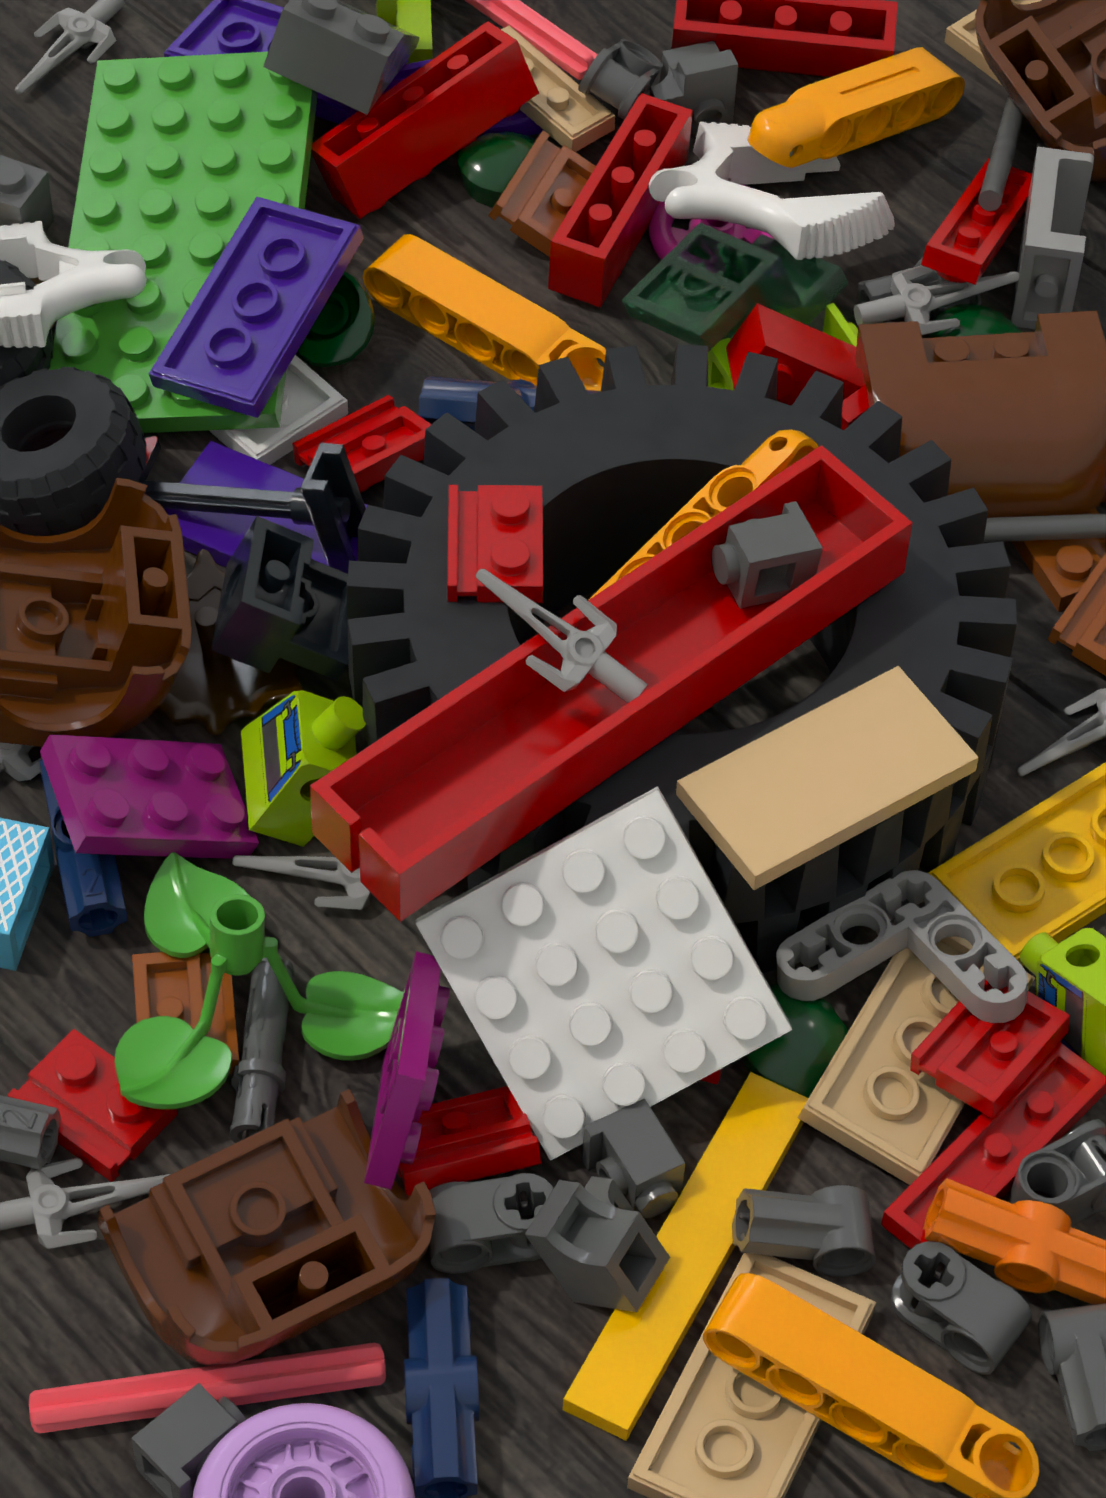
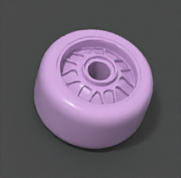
(304, 1454)

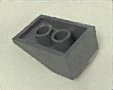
(338, 51)

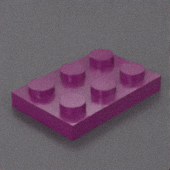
(147, 797)
(408, 1072)

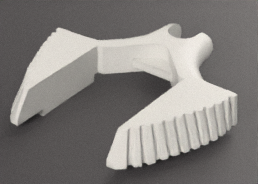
(801, 225)
(70, 283)

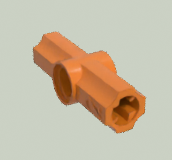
(1024, 1241)

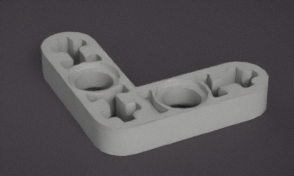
(912, 928)

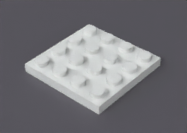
(603, 972)

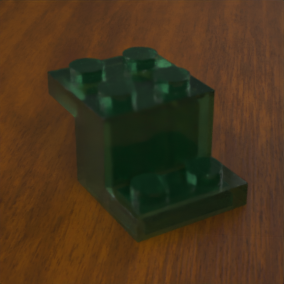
(716, 280)

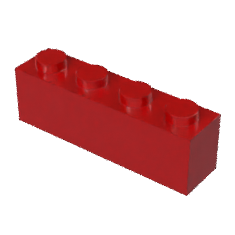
(791, 34)
(424, 119)
(617, 201)

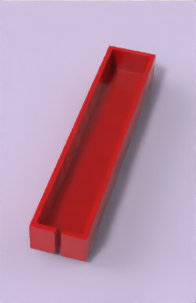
(519, 749)

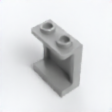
(1050, 236)

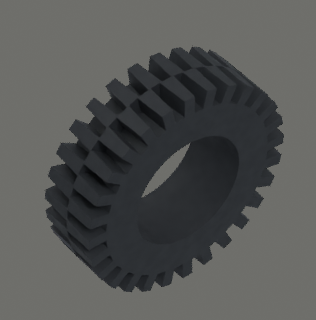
(609, 481)

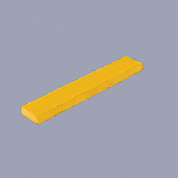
(698, 1238)

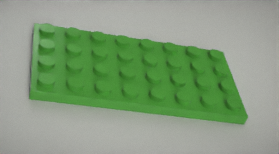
(171, 173)

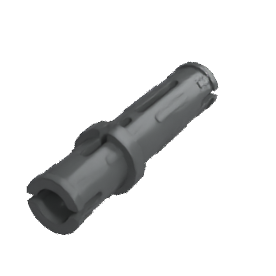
(260, 1069)

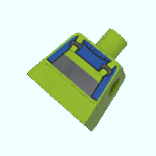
(290, 751)
(1074, 980)

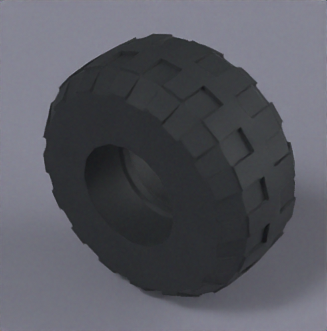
(63, 448)

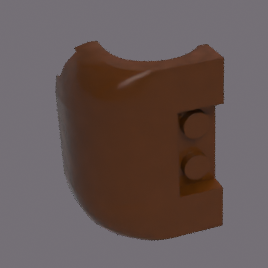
(1052, 68)
(1007, 408)
(92, 622)
(267, 1238)

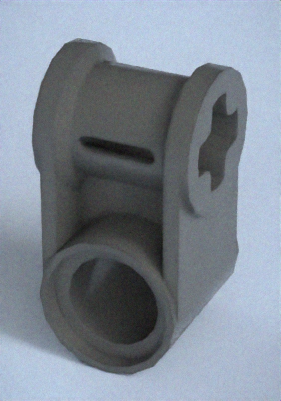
(621, 75)
(1068, 1171)
(482, 1222)
(962, 1309)

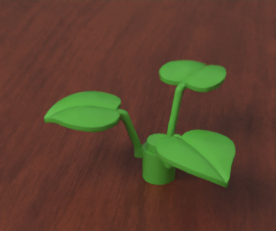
(189, 909)

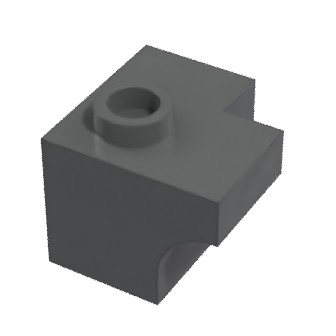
(699, 80)
(597, 1245)

